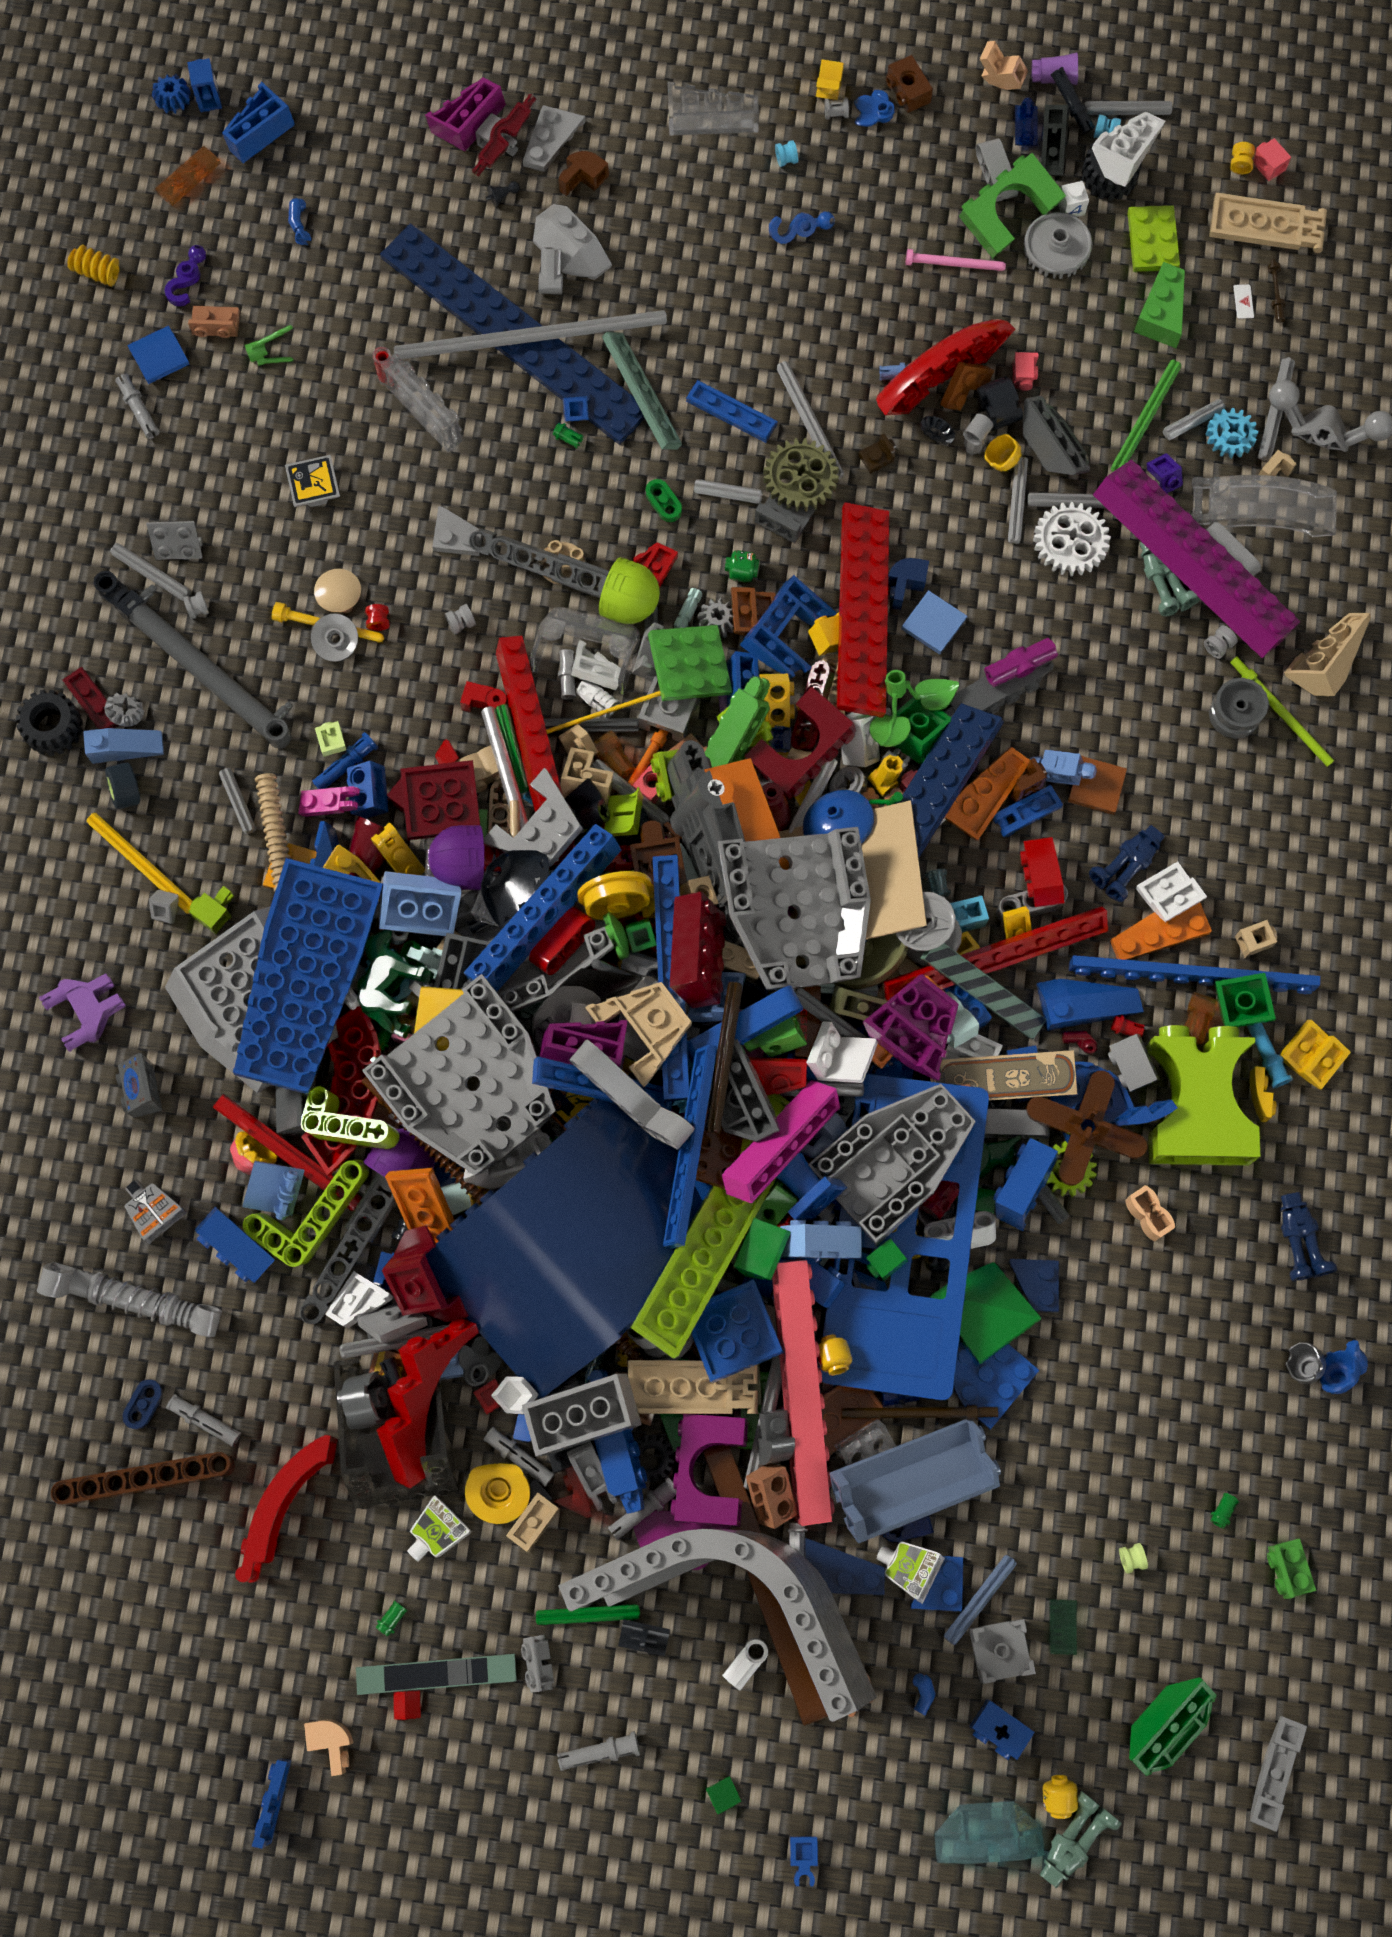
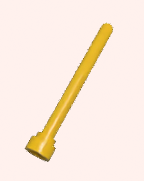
(283, 613)

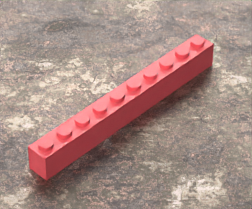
(801, 1391)

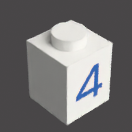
(1076, 199)

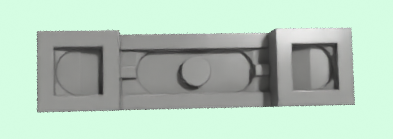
(1275, 1773)

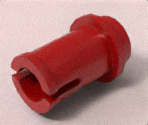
(1126, 1026)

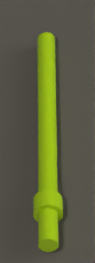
(1284, 713)

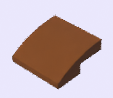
(748, 607)

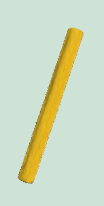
(138, 860)

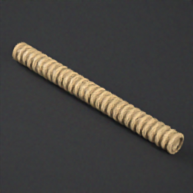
(272, 823)

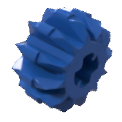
(171, 93)

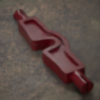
(497, 144)

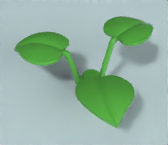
(934, 695)

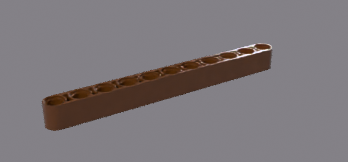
(730, 1485)

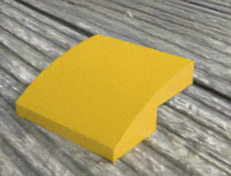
(1314, 1054)

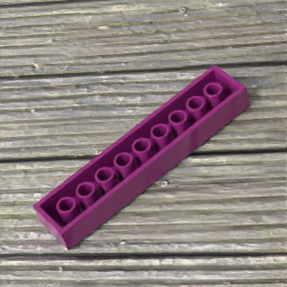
(1196, 558)

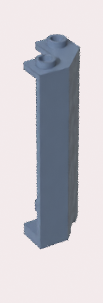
(914, 1480)

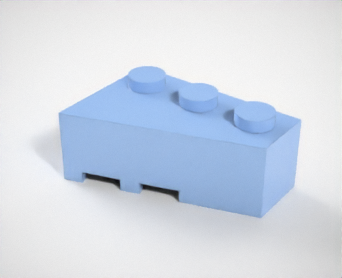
(822, 1240)

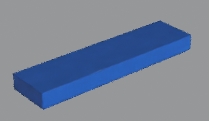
(731, 411)

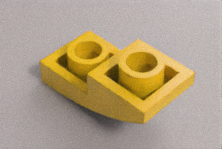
(1262, 1101)

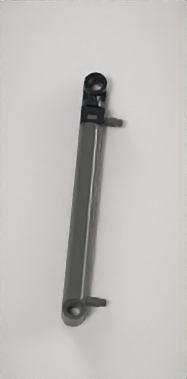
(137, 612)

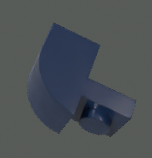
(906, 574)

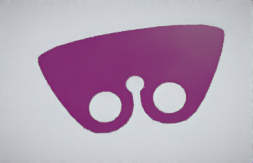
(662, 1524)

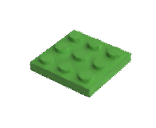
(689, 662)

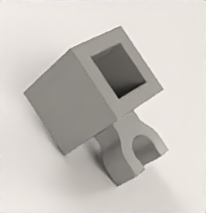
(484, 131)

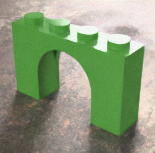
(1027, 177)

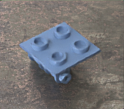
(273, 1189)

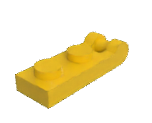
(397, 852)

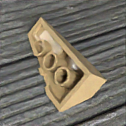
(1329, 661)

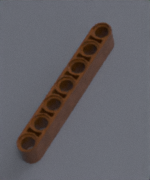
(130, 1478)

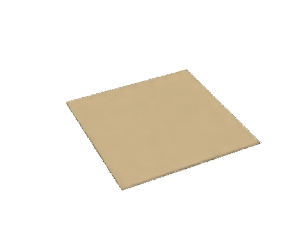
(891, 871)

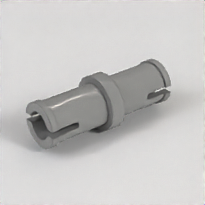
(564, 674)

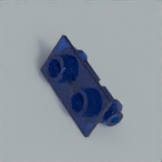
(1026, 124)

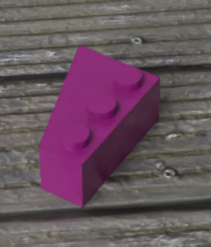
(464, 115)

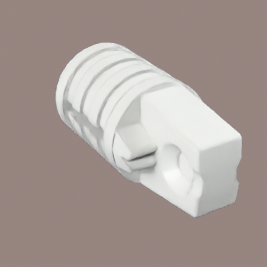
(596, 697)

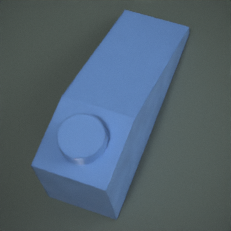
(122, 744)

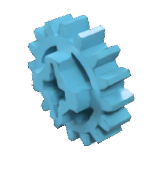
(1232, 434)

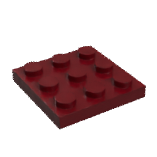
(439, 798)

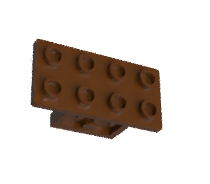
(716, 1155)

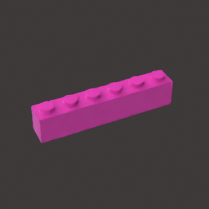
(768, 1157)

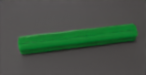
(510, 739)
(588, 1614)

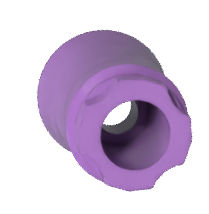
(1043, 68)

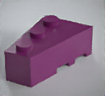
(564, 1039)

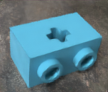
(971, 913)

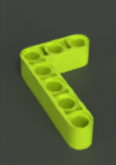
(314, 1219)

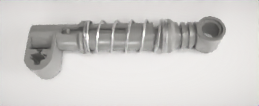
(98, 1288)

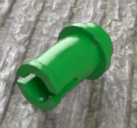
(567, 435)
(383, 1038)
(1224, 1510)
(391, 1618)

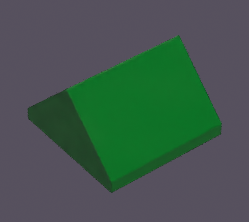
(1245, 1000)
(761, 1250)

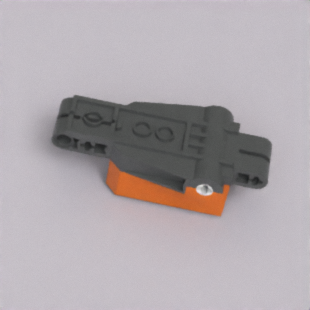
(717, 807)

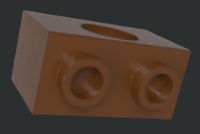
(909, 84)

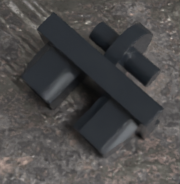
(644, 1637)

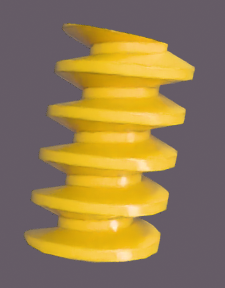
(94, 265)

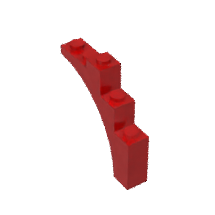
(411, 1396)

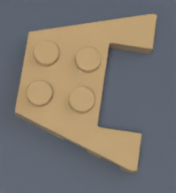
(654, 1018)

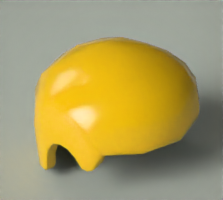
(1003, 452)

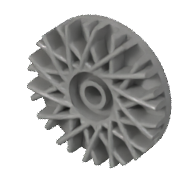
(1057, 244)

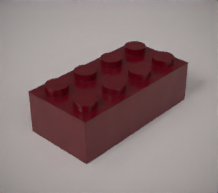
(697, 950)

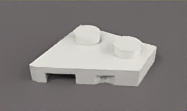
(595, 668)
(356, 1299)

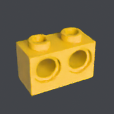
(779, 700)

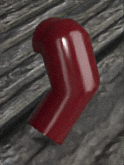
(1082, 1039)

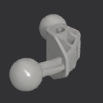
(1325, 425)

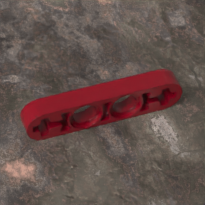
(814, 677)

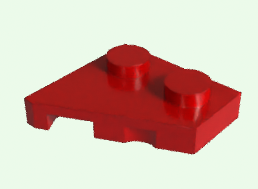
(658, 560)

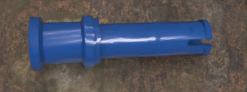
(352, 756)

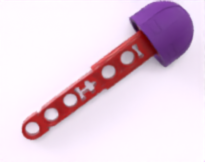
(461, 857)

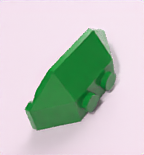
(1170, 1725)

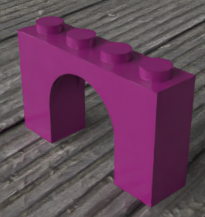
(698, 1434)

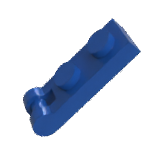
(1028, 811)

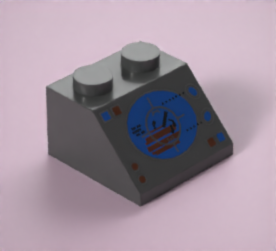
(139, 1086)

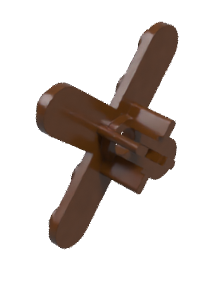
(1082, 1142)

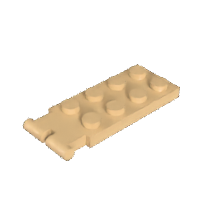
(1267, 222)
(686, 1389)

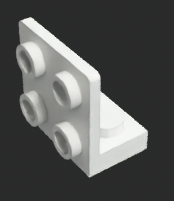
(840, 1057)

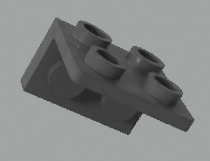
(783, 521)

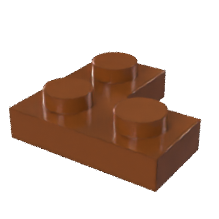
(965, 378)

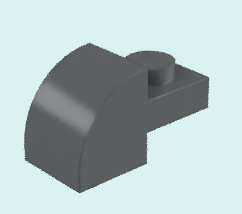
(775, 1441)

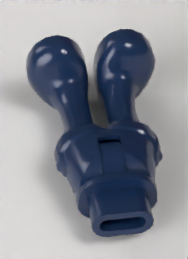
(1138, 853)
(1297, 1225)

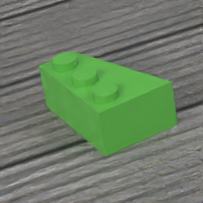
(1163, 309)

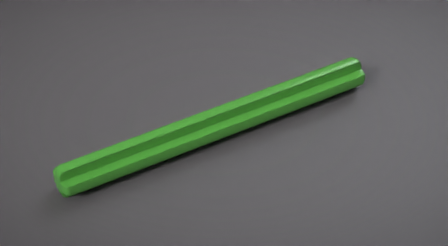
(1147, 414)

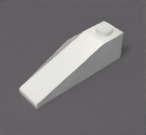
(1126, 146)

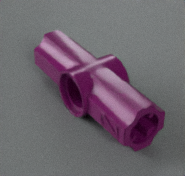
(1021, 662)

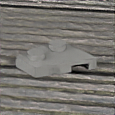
(453, 534)

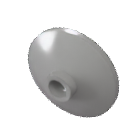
(324, 631)

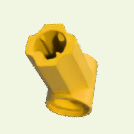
(886, 775)

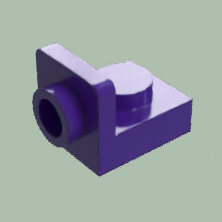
(1166, 472)

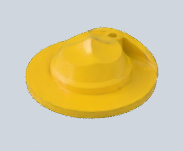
(497, 1492)

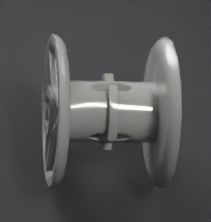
(940, 929)

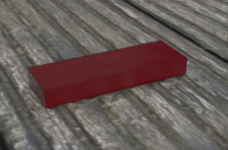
(89, 697)

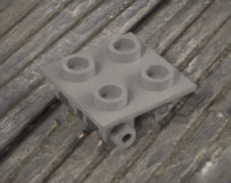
(174, 540)

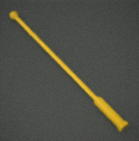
(603, 712)

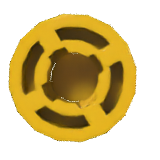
(1242, 158)

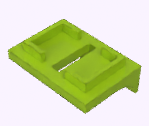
(623, 806)

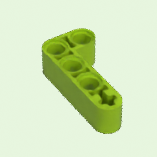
(350, 1127)

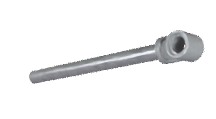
(504, 764)

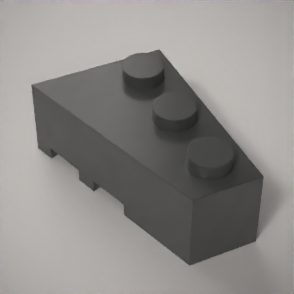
(456, 957)

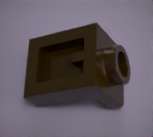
(878, 454)

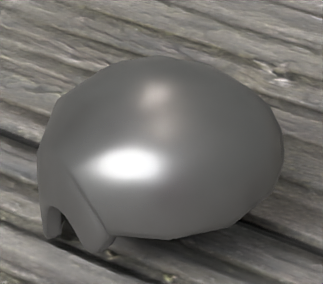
(1306, 1363)

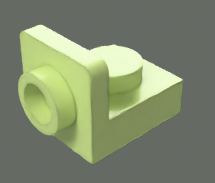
(330, 738)

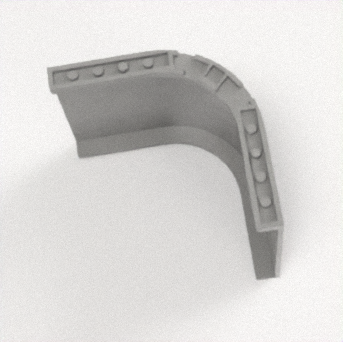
(789, 1576)

